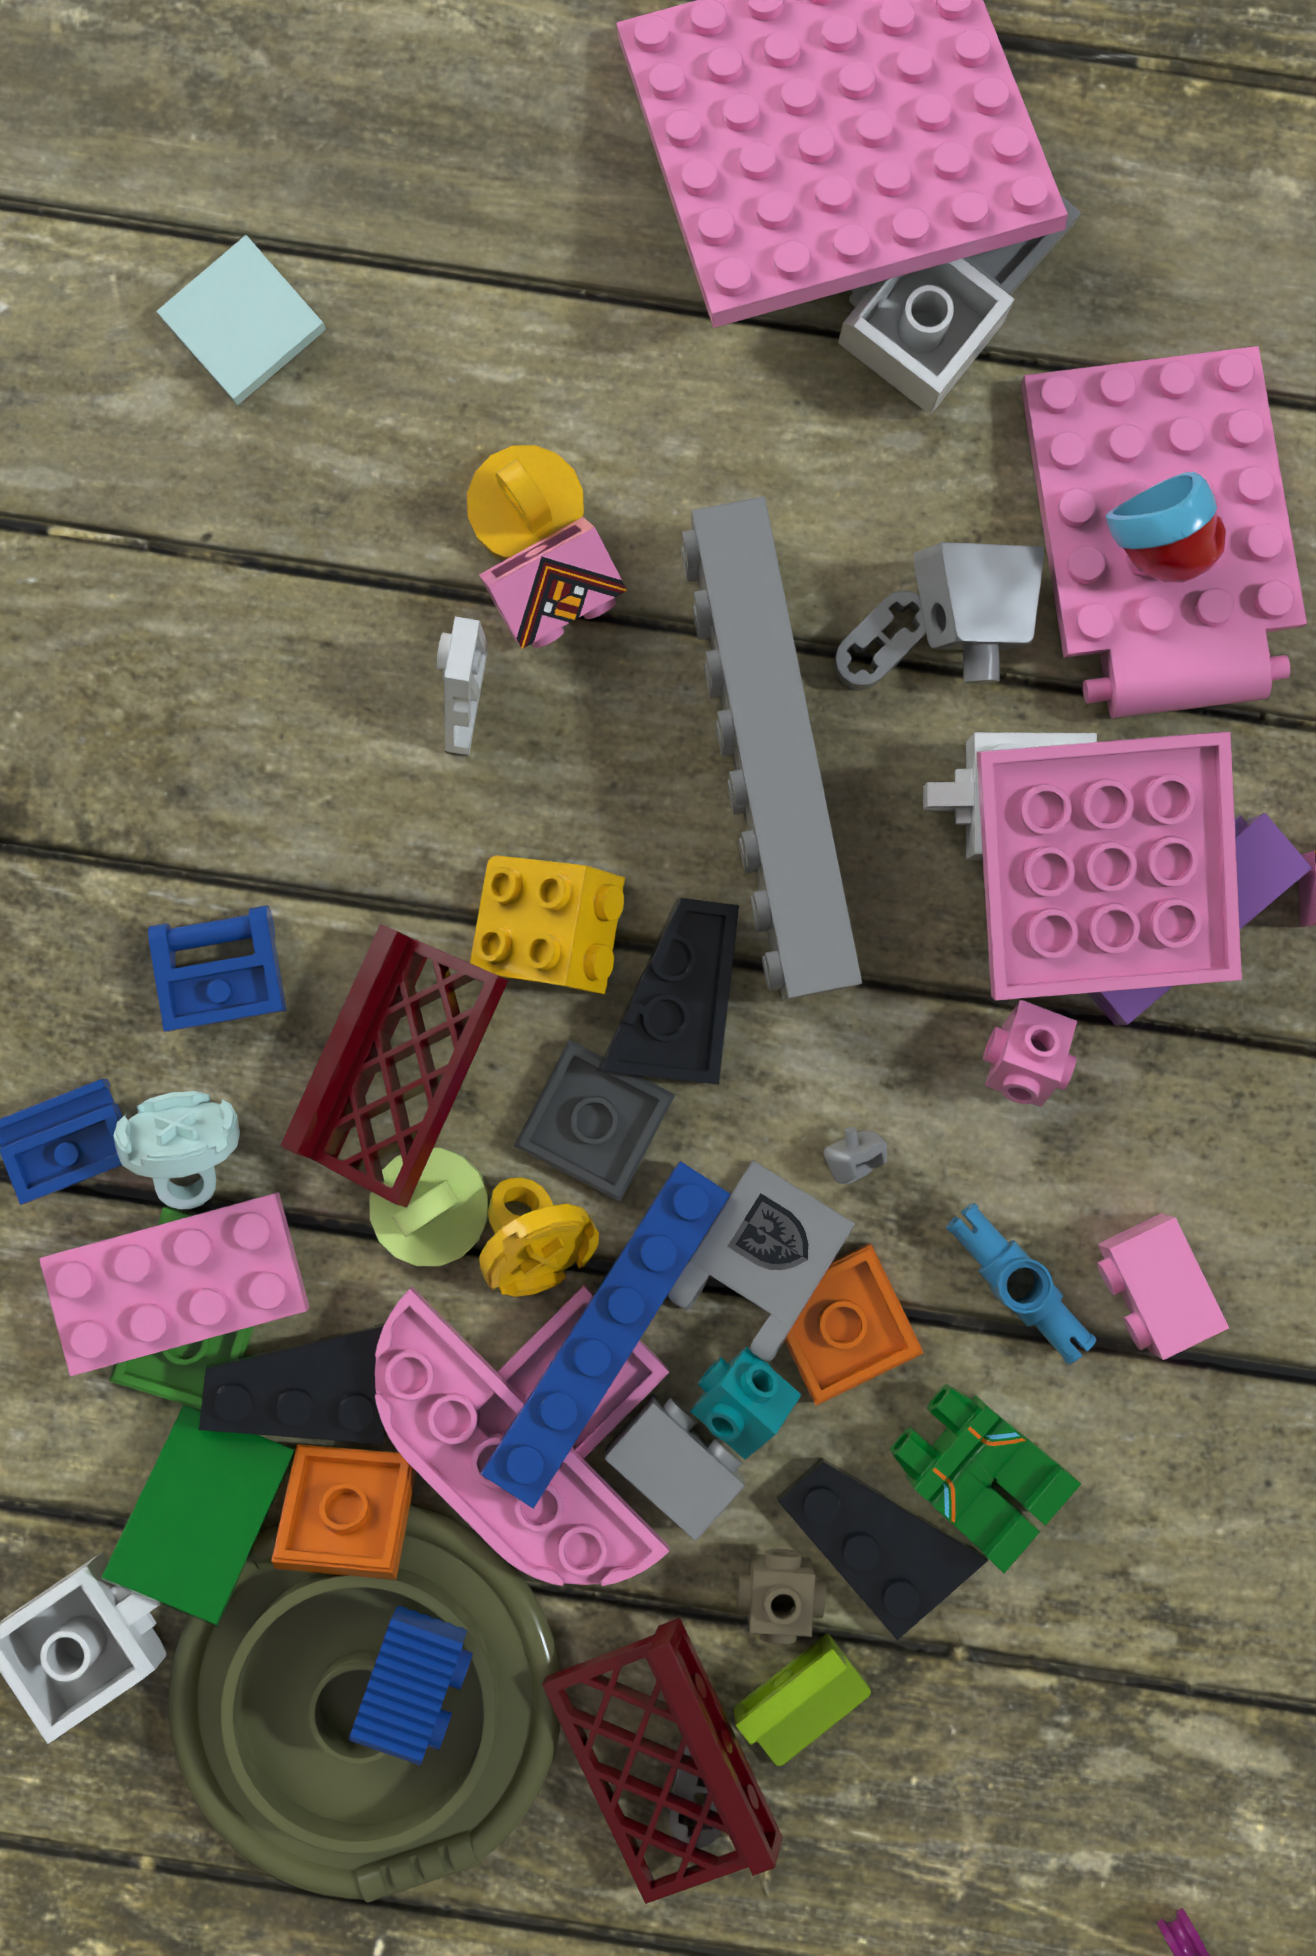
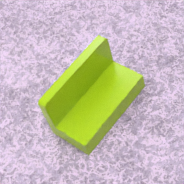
(801, 1701)

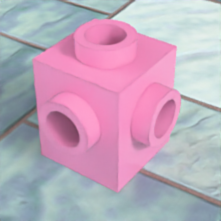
(1030, 1054)

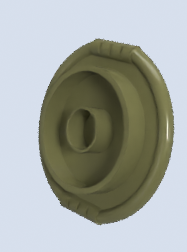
(276, 1689)

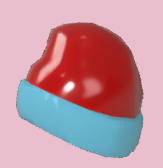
(1171, 528)

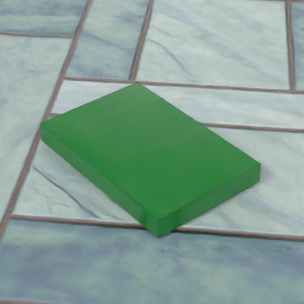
(198, 1517)

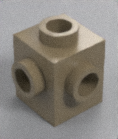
(776, 1574)

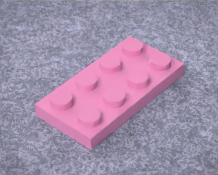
(174, 1284)

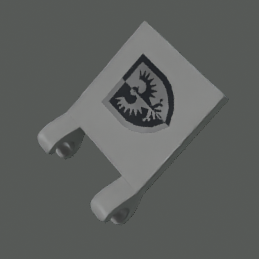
(770, 1249)

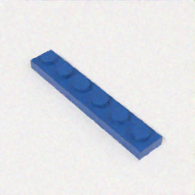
(605, 1335)

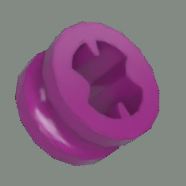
(1182, 1936)

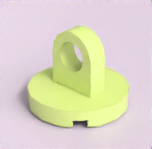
(442, 1215)

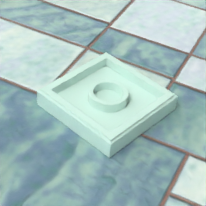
(241, 320)

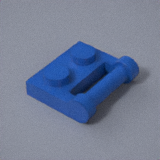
(221, 988)

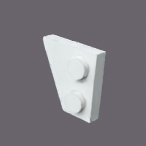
(463, 665)

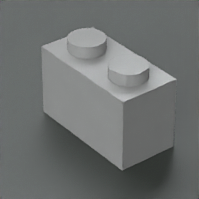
(676, 1465)

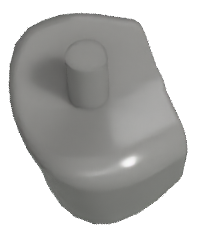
(855, 1155)

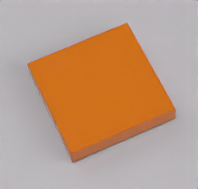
(850, 1328)
(344, 1512)

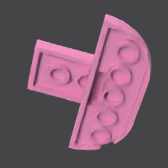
(452, 1410)

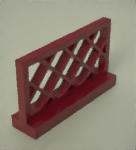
(362, 1048)
(714, 1758)

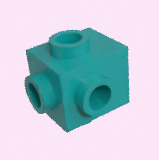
(744, 1402)

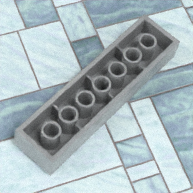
(772, 750)

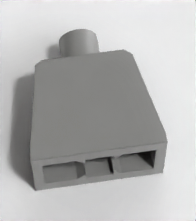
(979, 601)

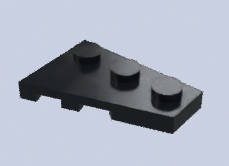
(681, 999)
(299, 1391)
(881, 1549)

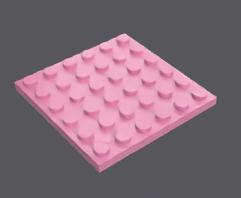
(835, 142)

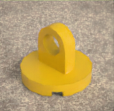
(522, 499)
(534, 1248)

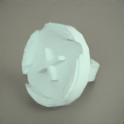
(176, 1139)

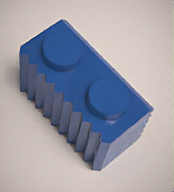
(409, 1684)

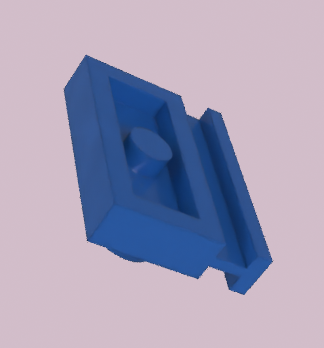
(60, 1141)

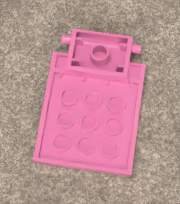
(1118, 432)

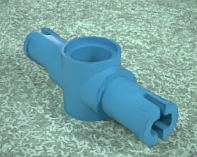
(1042, 1305)

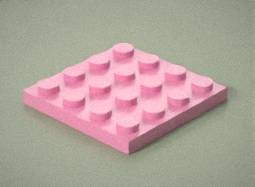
(1110, 865)

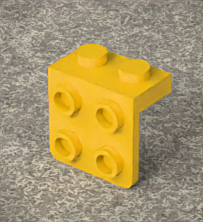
(548, 922)

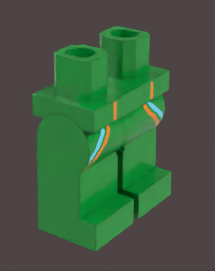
(966, 1460)

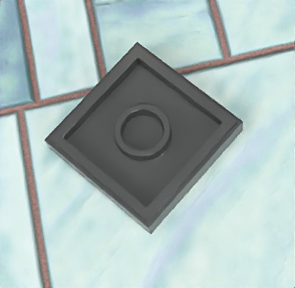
(594, 1121)

